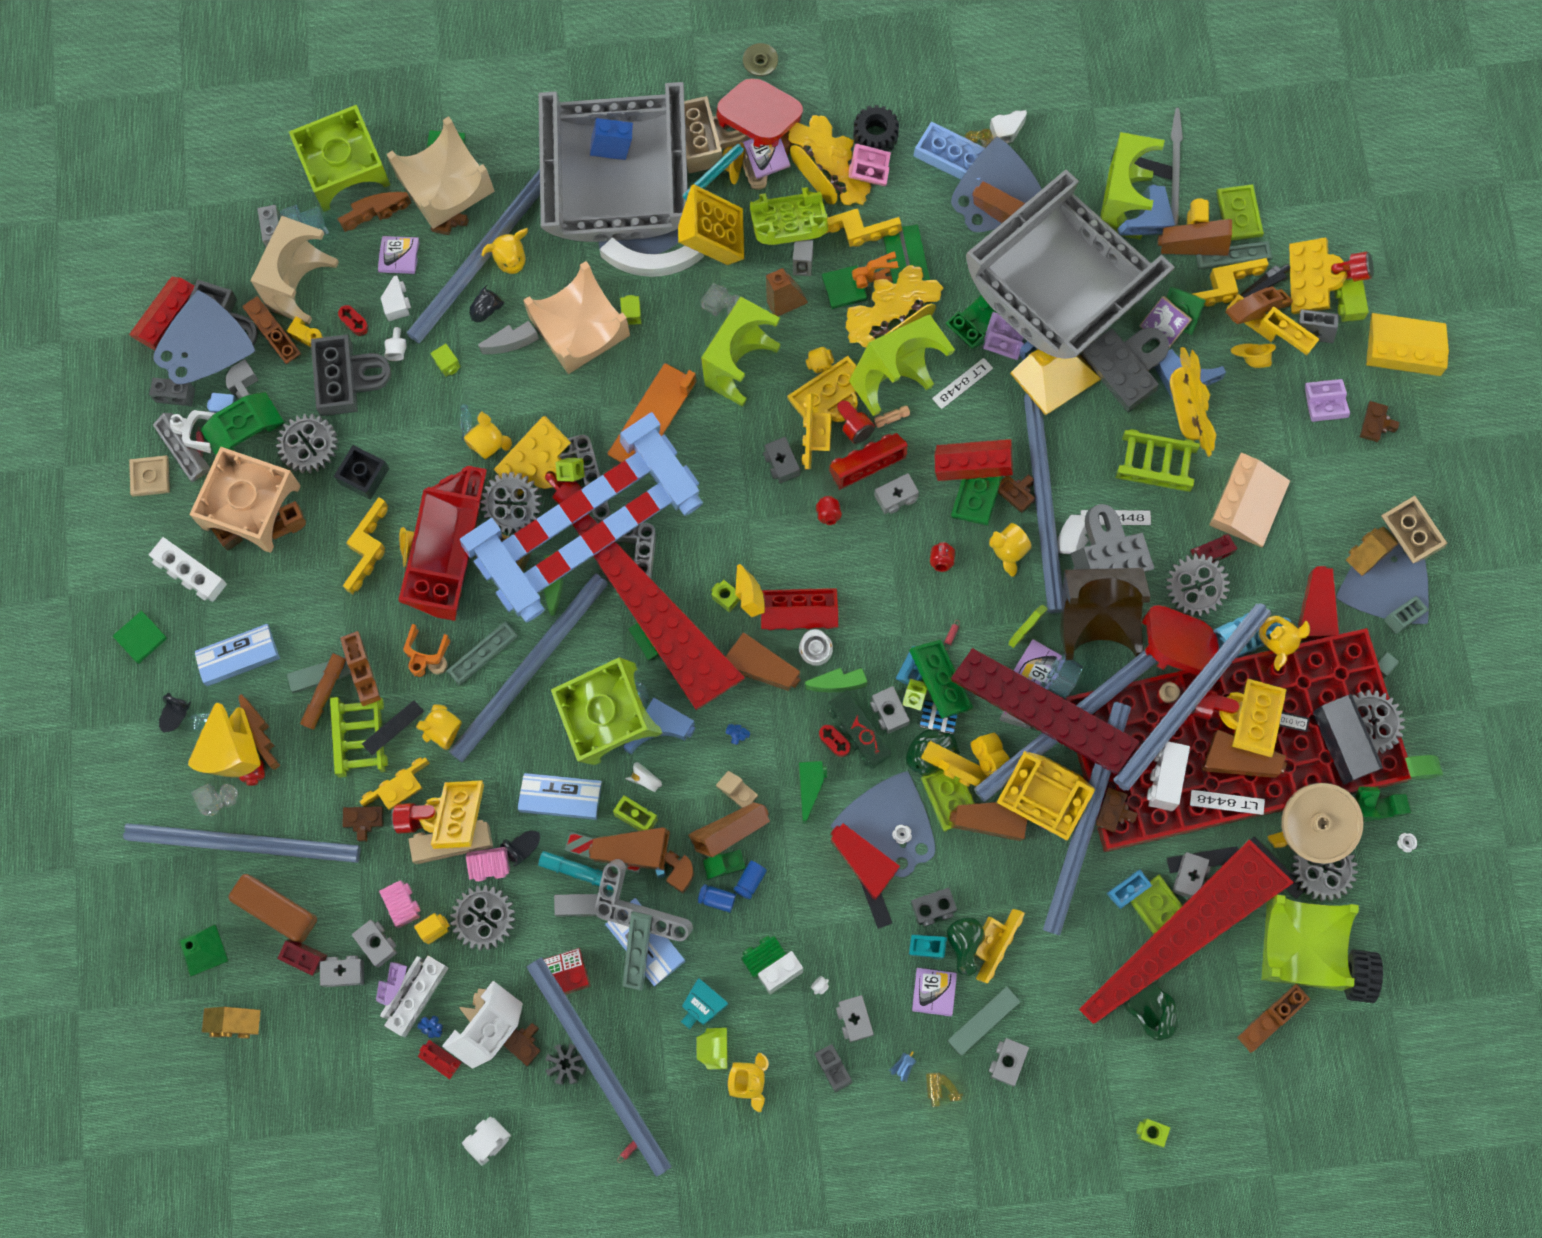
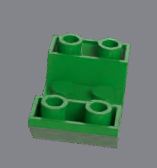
(972, 322)
(241, 421)

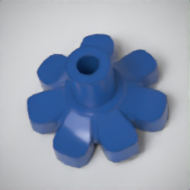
(737, 733)
(430, 1026)

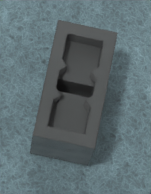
(168, 392)
(931, 901)

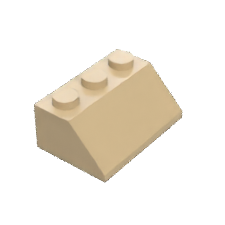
(1414, 530)

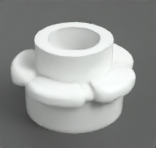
(902, 829)
(1407, 837)
(820, 985)

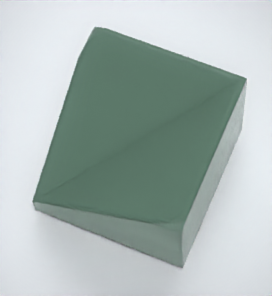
(1387, 664)

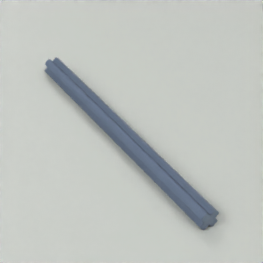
(474, 261)
(1044, 506)
(528, 668)
(1192, 697)
(1090, 704)
(1082, 835)
(242, 842)
(599, 1067)

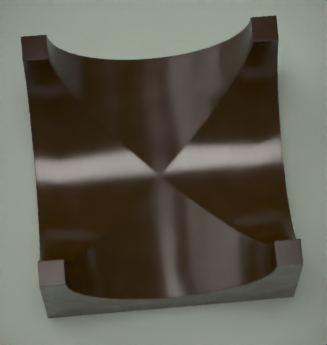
(1103, 607)

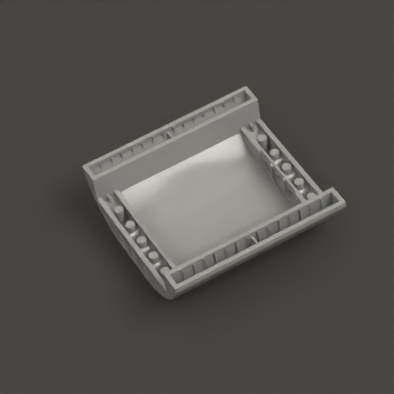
(610, 197)
(1060, 271)

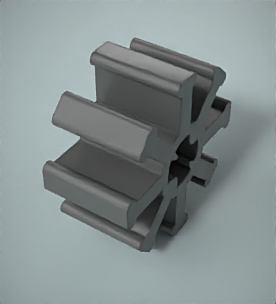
(559, 1067)

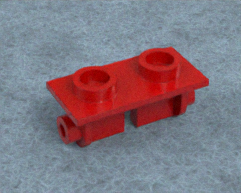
(439, 1059)

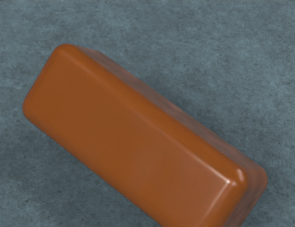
(272, 908)

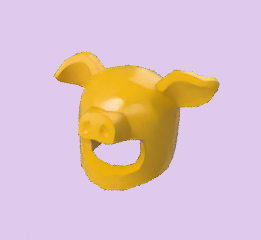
(508, 250)
(486, 437)
(1010, 546)
(1284, 638)
(440, 726)
(748, 1080)

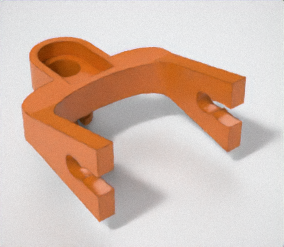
(866, 273)
(421, 660)

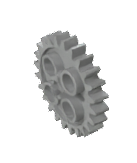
(321, 434)
(511, 486)
(1203, 601)
(1389, 721)
(1319, 885)
(473, 932)

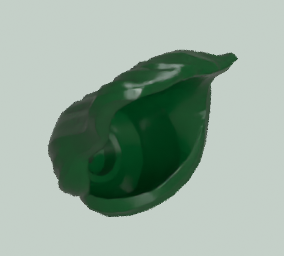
(918, 746)
(965, 938)
(1155, 1011)

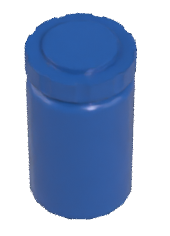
(750, 880)
(716, 898)

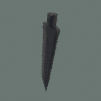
(1271, 278)

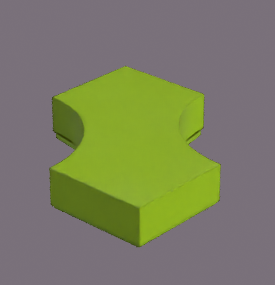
(1027, 626)

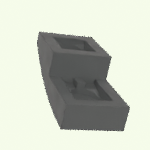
(833, 1068)

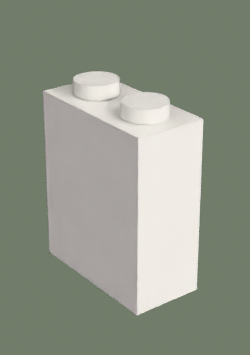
(780, 972)

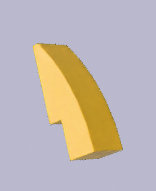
(749, 592)

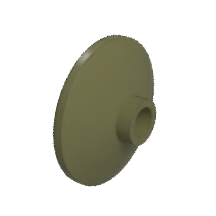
(763, 53)

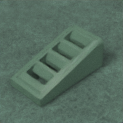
(1396, 621)

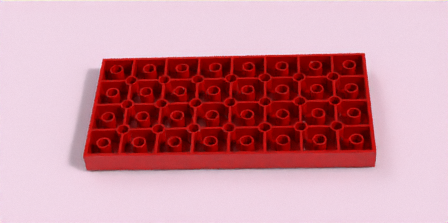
(1312, 677)

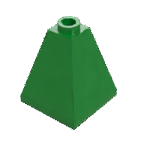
(203, 950)

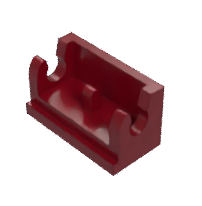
(1218, 548)
(301, 957)

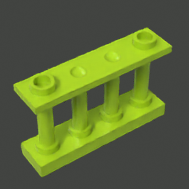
(1145, 474)
(340, 727)

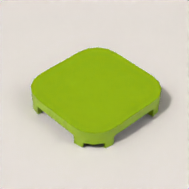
(789, 218)

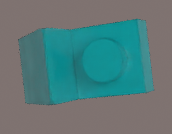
(928, 946)

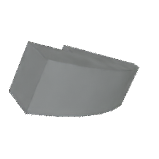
(509, 339)
(576, 905)

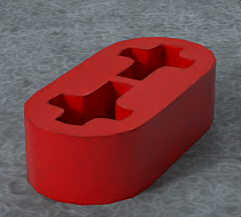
(350, 323)
(837, 737)

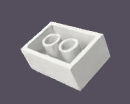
(1168, 776)

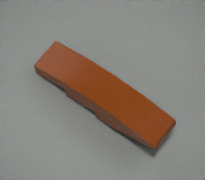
(360, 668)
(257, 728)

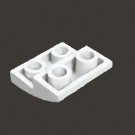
(1072, 535)

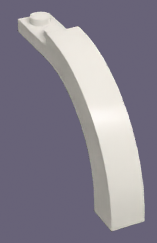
(648, 264)

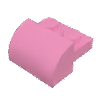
(870, 165)

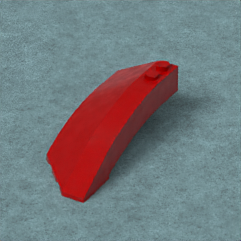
(436, 557)

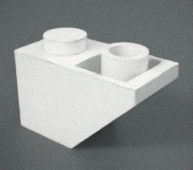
(1008, 126)
(393, 300)

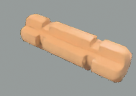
(892, 416)

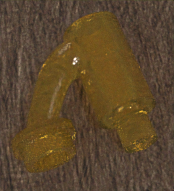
(984, 135)
(934, 1089)

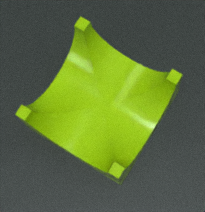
(337, 154)
(1122, 173)
(733, 340)
(896, 356)
(603, 710)
(1307, 944)

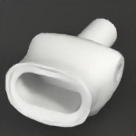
(395, 346)

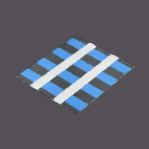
(932, 720)

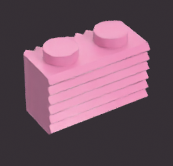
(488, 863)
(400, 904)

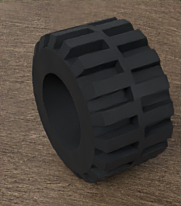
(876, 117)
(1368, 975)

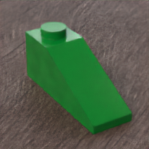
(811, 783)

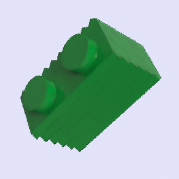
(763, 955)

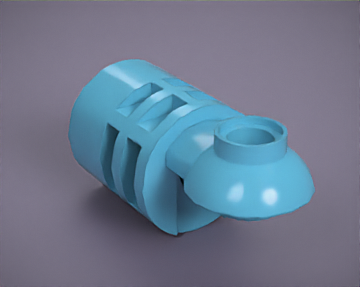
(1224, 632)

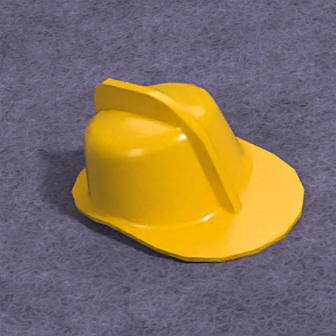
(735, 167)
(1255, 354)
(405, 543)

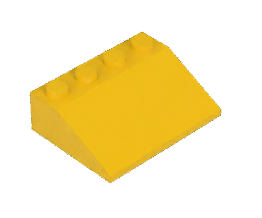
(712, 226)
(1407, 344)

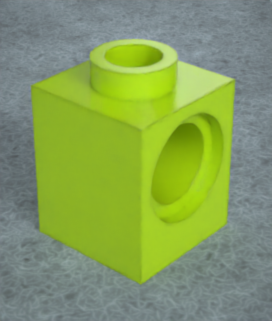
(631, 309)
(445, 360)
(570, 469)
(727, 603)
(915, 694)
(1162, 1132)

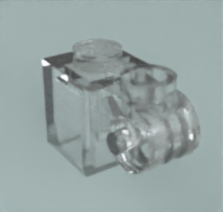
(718, 298)
(210, 802)

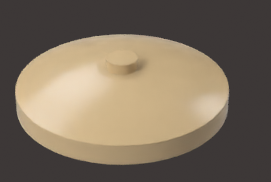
(1322, 823)

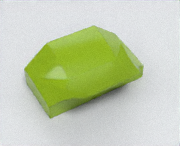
(712, 1048)

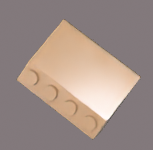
(1250, 500)

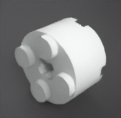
(487, 1140)

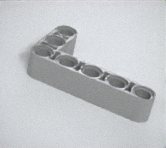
(590, 470)
(642, 543)
(616, 905)

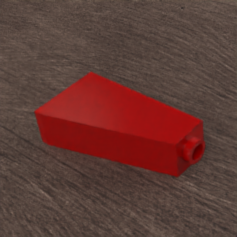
(1320, 605)
(865, 860)

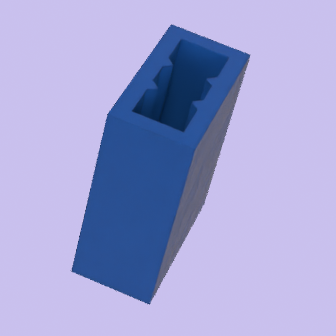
(611, 139)

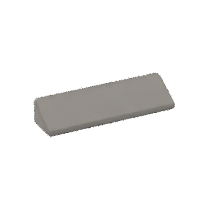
(187, 457)

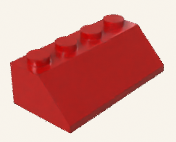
(162, 312)
(868, 460)
(973, 460)
(800, 609)

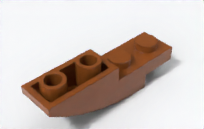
(380, 204)
(1257, 304)
(271, 330)
(1273, 1018)

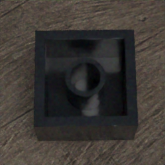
(361, 472)

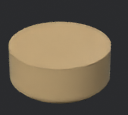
(438, 668)
(1169, 692)

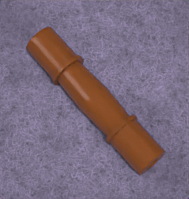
(323, 691)

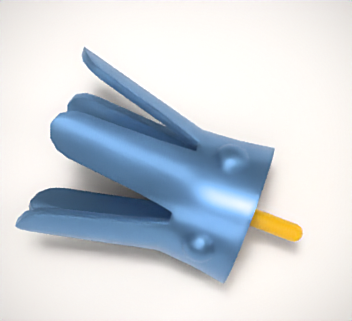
(903, 1066)

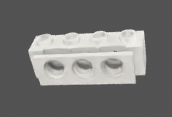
(166, 552)
(416, 997)

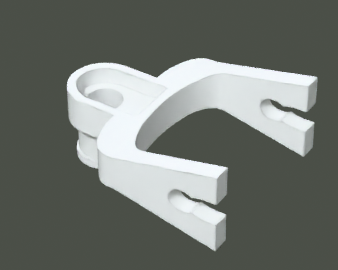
(185, 426)

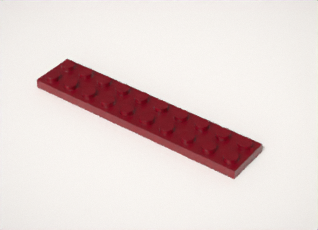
(1045, 711)

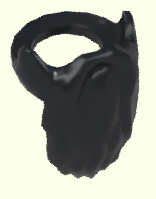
(484, 305)
(172, 713)
(521, 846)

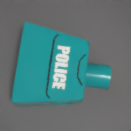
(702, 1005)

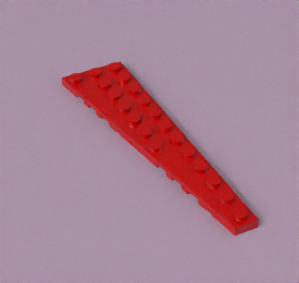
(684, 649)
(1224, 900)

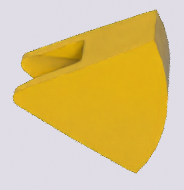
(225, 745)

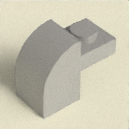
(239, 378)

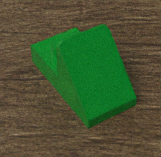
(1367, 800)
(1393, 806)
(724, 864)

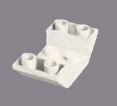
(487, 1029)

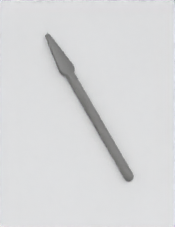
(1176, 136)

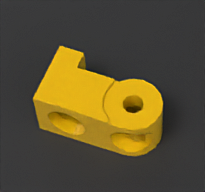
(302, 333)

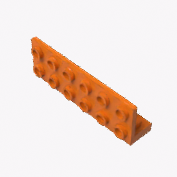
(662, 399)

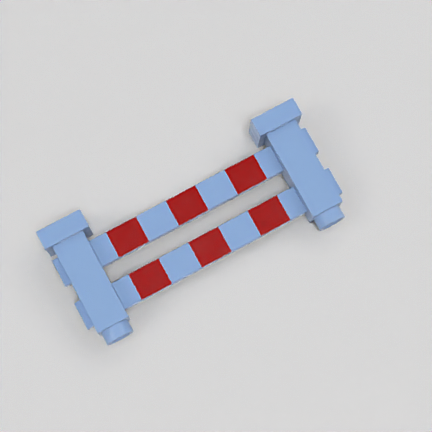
(652, 455)

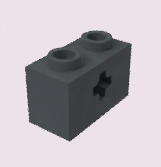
(1319, 324)
(781, 450)

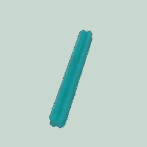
(714, 171)

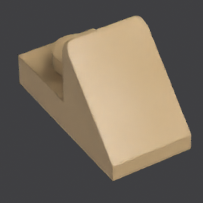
(736, 789)
(478, 1002)

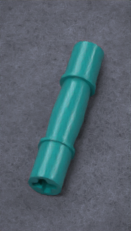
(571, 868)

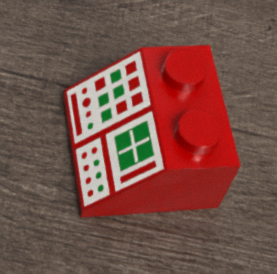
(569, 971)

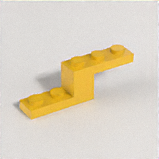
(855, 231)
(1224, 280)
(1279, 324)
(366, 546)

